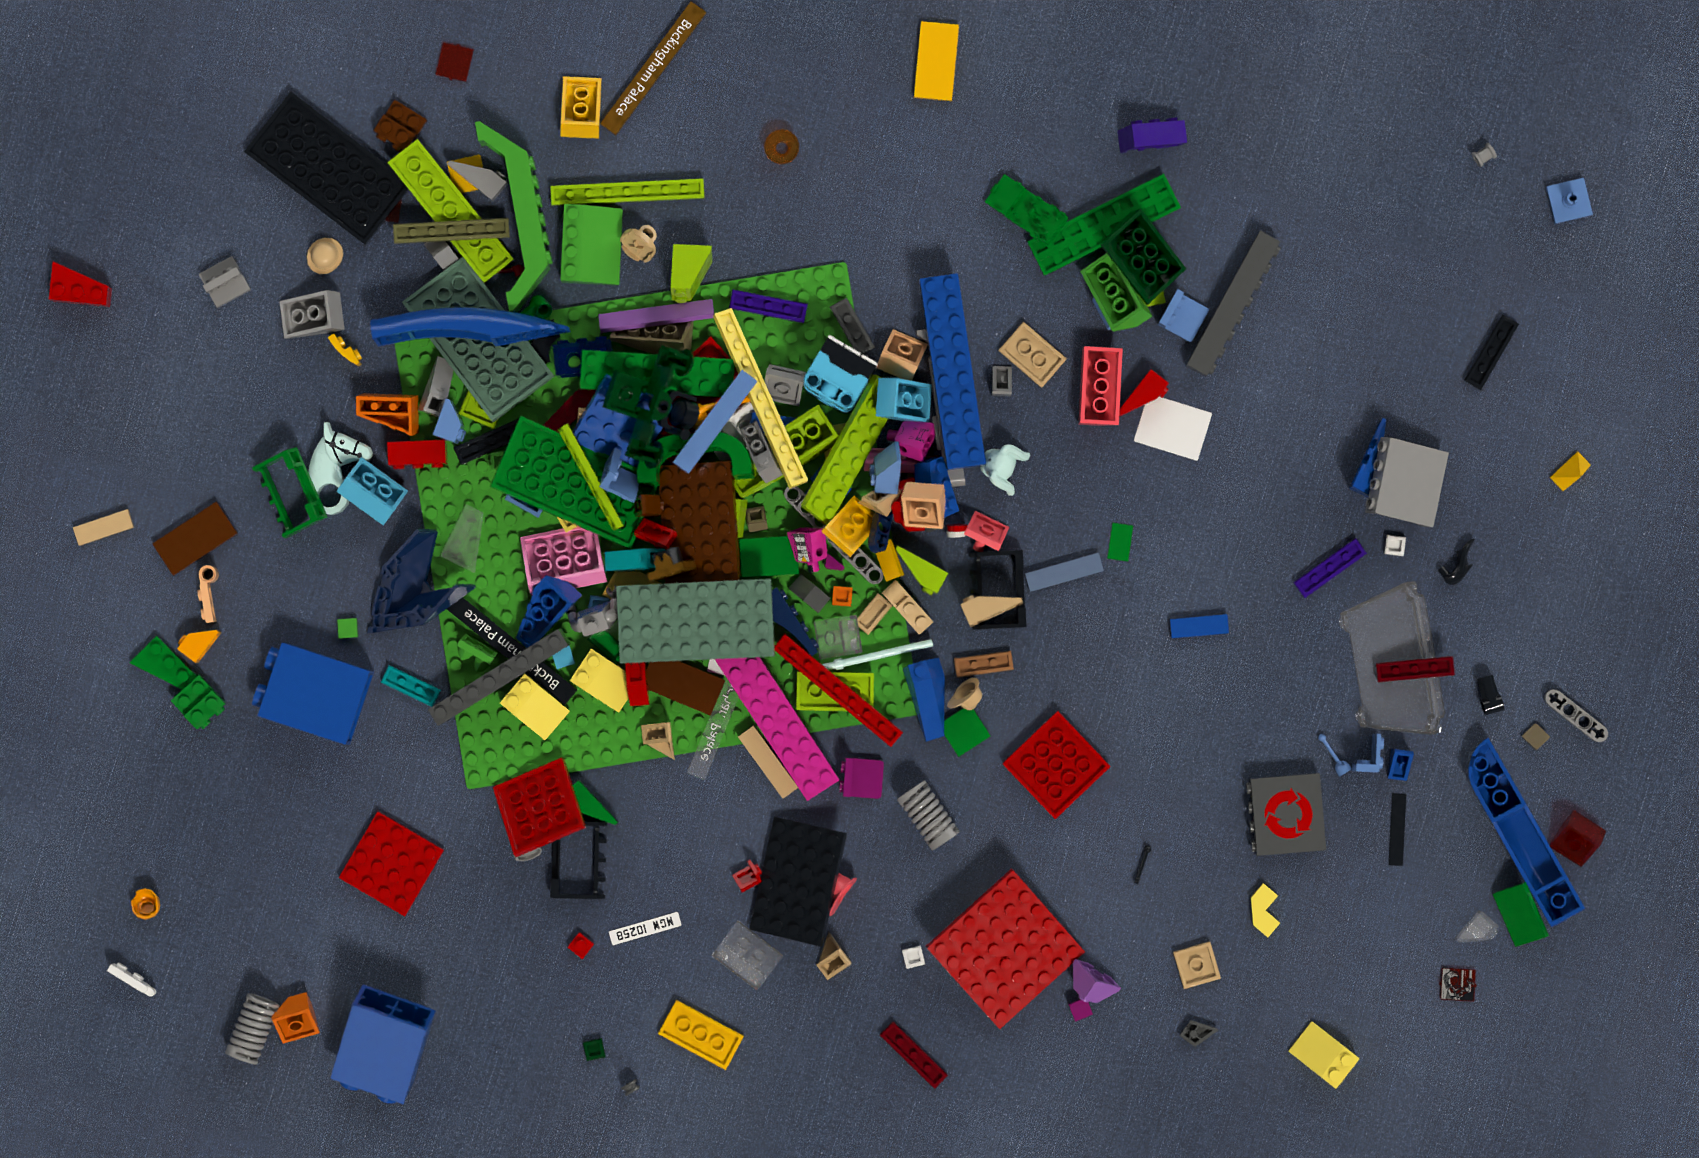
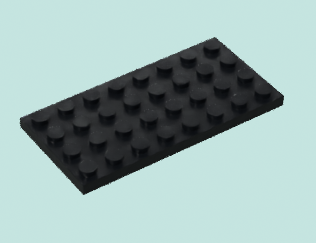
(327, 168)

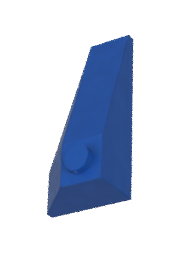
(1364, 474)
(547, 606)
(927, 691)

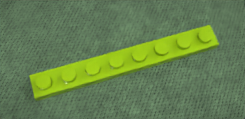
(627, 192)

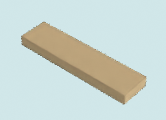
(768, 761)

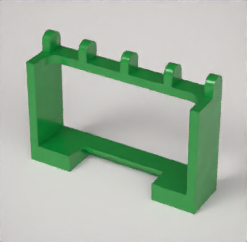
(314, 508)

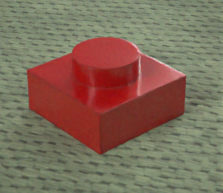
(580, 945)

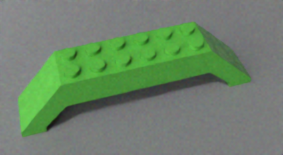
(527, 214)

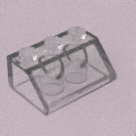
(747, 955)

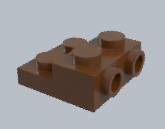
(399, 126)

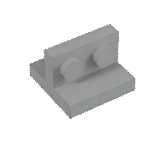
(224, 282)
(785, 384)

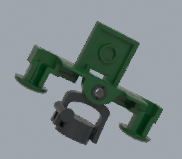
(625, 393)

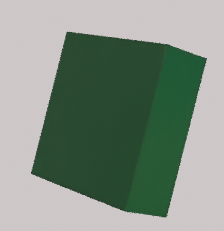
(594, 1049)

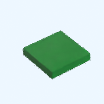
(964, 731)

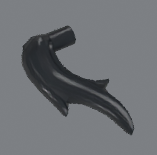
(1462, 566)

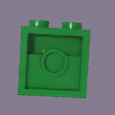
(198, 702)

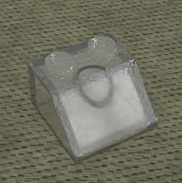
(838, 637)

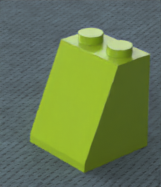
(688, 270)

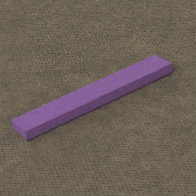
(656, 316)

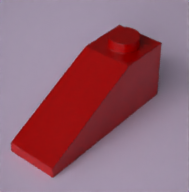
(1147, 391)

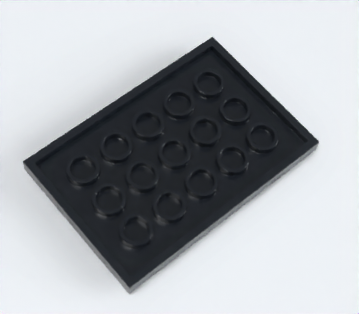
(798, 881)

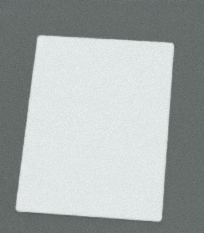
(1173, 427)

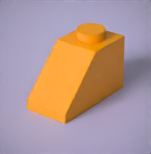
(197, 644)

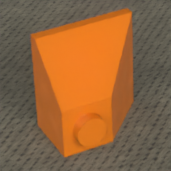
(295, 1018)

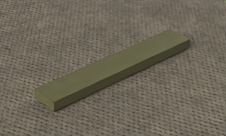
(451, 230)

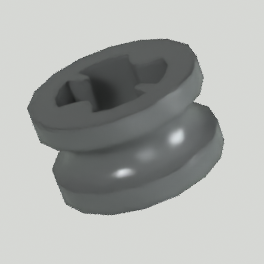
(630, 1087)

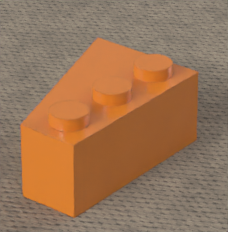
(391, 410)

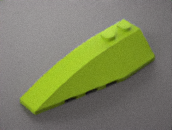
(810, 437)

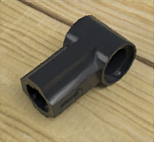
(1491, 700)

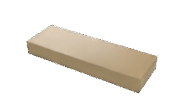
(103, 527)

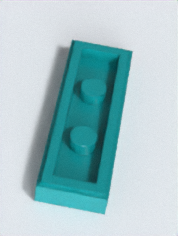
(410, 686)

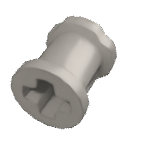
(1484, 155)

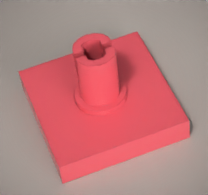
(986, 532)

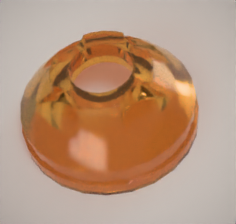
(785, 137)

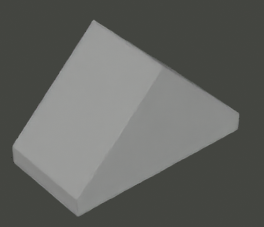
(442, 253)
(1001, 381)

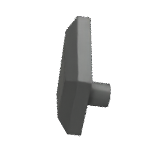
(1197, 1032)

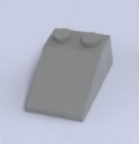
(312, 314)

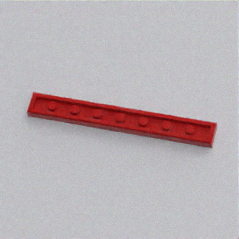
(837, 690)

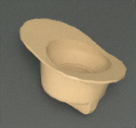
(966, 695)

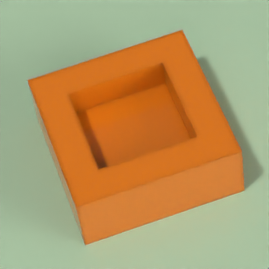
(842, 596)

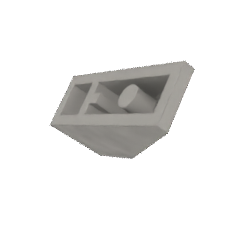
(483, 179)

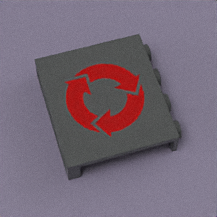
(1286, 814)

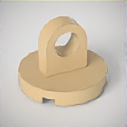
(638, 244)

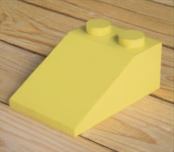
(602, 680)
(534, 706)
(1323, 1054)

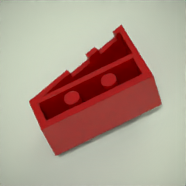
(75, 288)

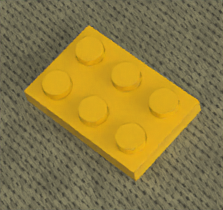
(850, 526)

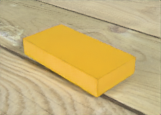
(889, 562)

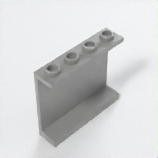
(1406, 481)

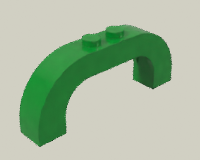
(741, 460)

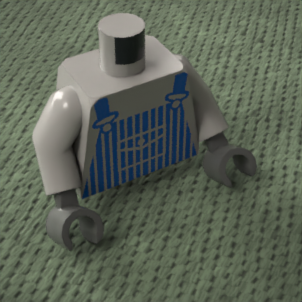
(594, 618)

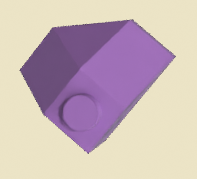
(1092, 984)

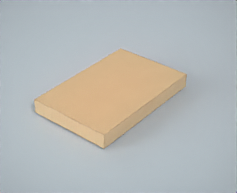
(1032, 354)

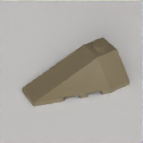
(651, 338)

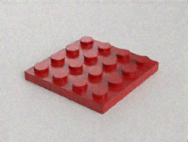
(1056, 765)
(539, 807)
(391, 863)

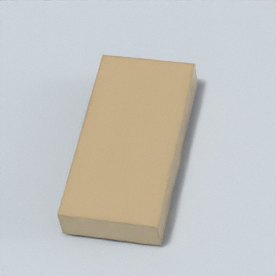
(873, 613)

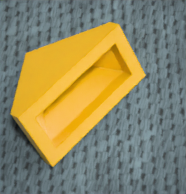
(1570, 471)

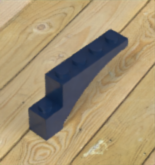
(787, 618)

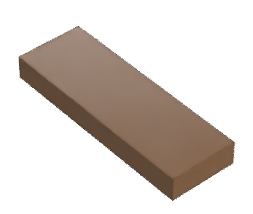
(983, 664)

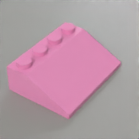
(565, 556)

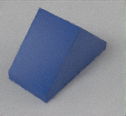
(1400, 764)

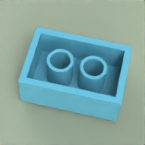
(903, 400)
(372, 491)

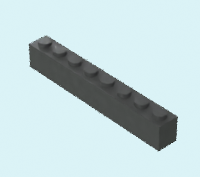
(1232, 304)
(499, 676)

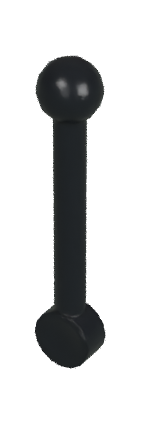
(1147, 849)

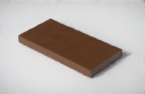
(195, 538)
(684, 684)

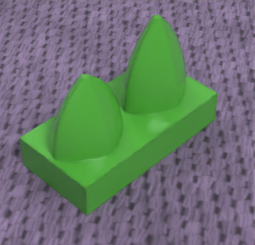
(483, 654)

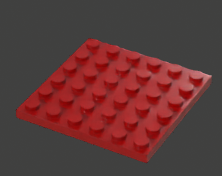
(1005, 948)

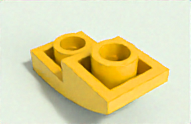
(350, 354)

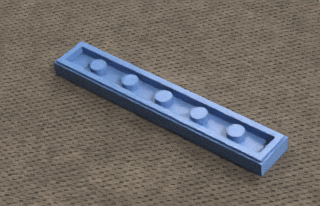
(715, 421)

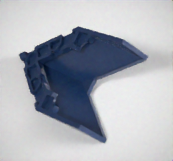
(404, 594)

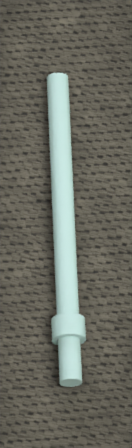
(839, 663)

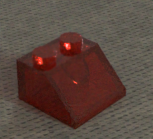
(1578, 838)

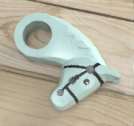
(328, 458)

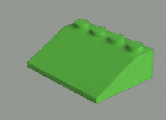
(591, 245)

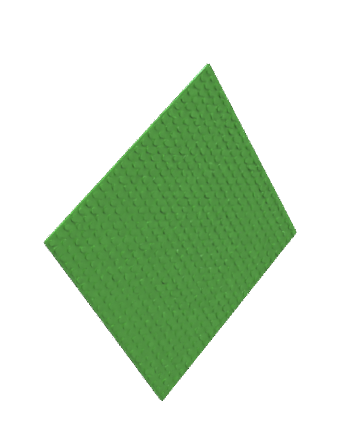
(592, 734)

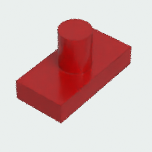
(656, 534)

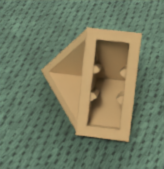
(879, 502)
(659, 737)
(832, 958)

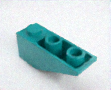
(631, 560)

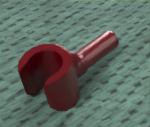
(517, 269)

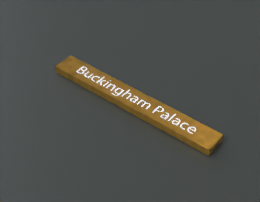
(653, 68)

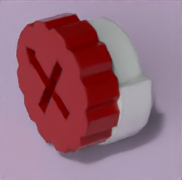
(956, 530)

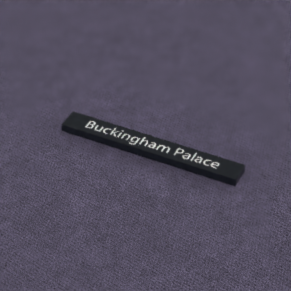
(510, 647)

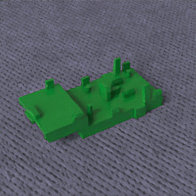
(1026, 210)

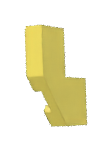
(1260, 917)

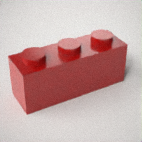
(417, 454)

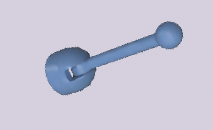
(1341, 766)

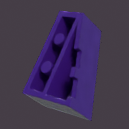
(1152, 135)

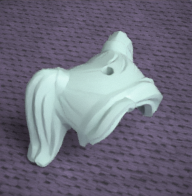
(1001, 464)

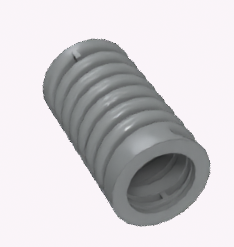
(928, 815)
(262, 1029)

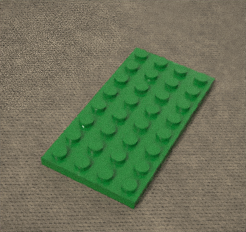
(545, 475)

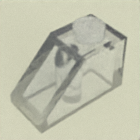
(1478, 929)

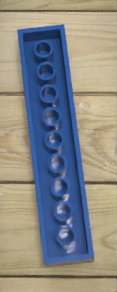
(952, 371)

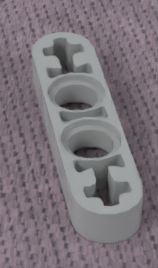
(1574, 717)

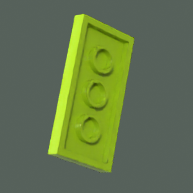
(814, 699)

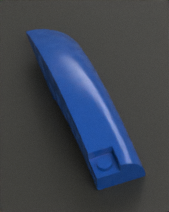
(463, 322)
(1522, 836)

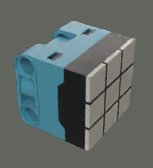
(839, 375)

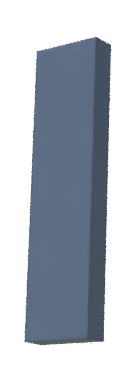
(1064, 572)

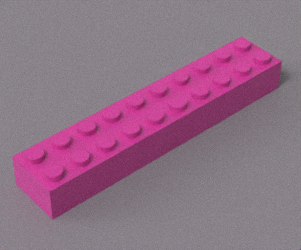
(779, 724)

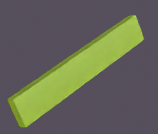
(590, 477)

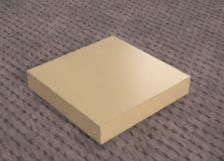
(1196, 965)

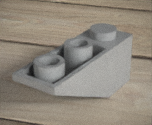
(436, 388)
(761, 452)

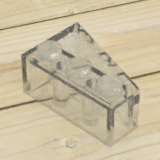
(464, 539)

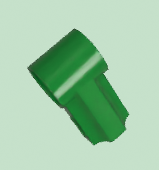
(534, 305)

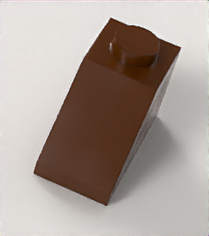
(648, 505)

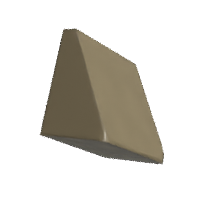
(756, 519)
(1535, 736)

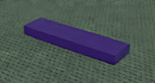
(768, 306)
(1330, 568)

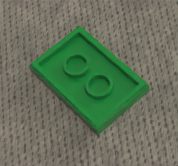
(767, 557)
(1520, 914)

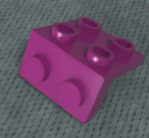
(862, 778)

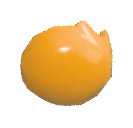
(145, 904)

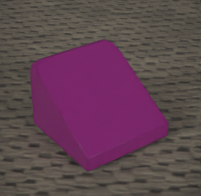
(833, 564)
(1080, 1009)

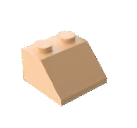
(901, 355)
(923, 505)

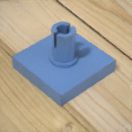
(1569, 200)

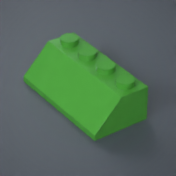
(1115, 295)

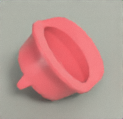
(843, 885)

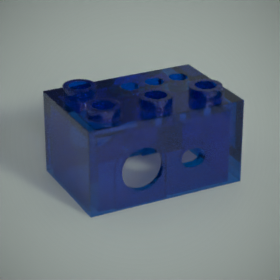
(565, 350)

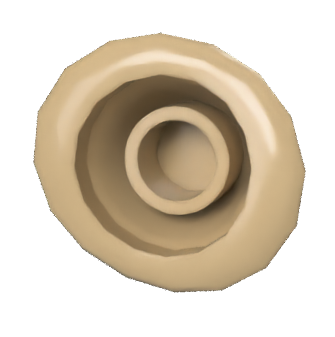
(324, 255)

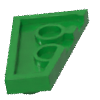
(163, 663)

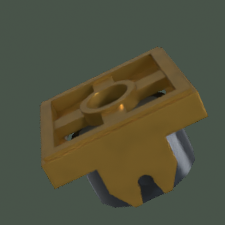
(669, 563)

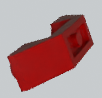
(636, 684)

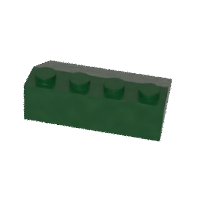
(1142, 255)

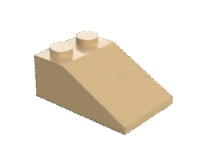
(984, 608)

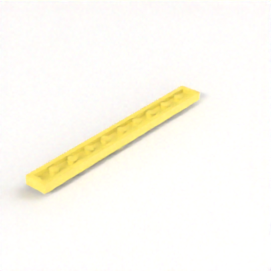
(761, 399)

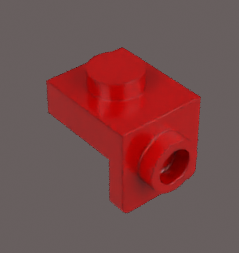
(748, 876)

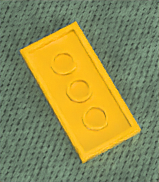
(936, 61)
(701, 1034)

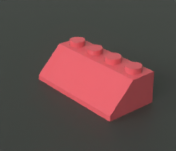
(1100, 386)

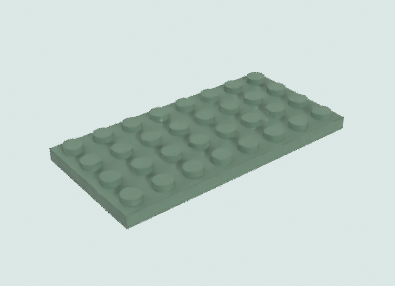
(493, 375)
(695, 621)

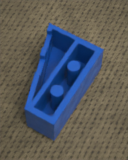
(935, 472)

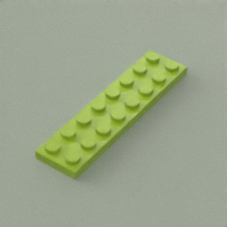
(446, 203)
(846, 457)

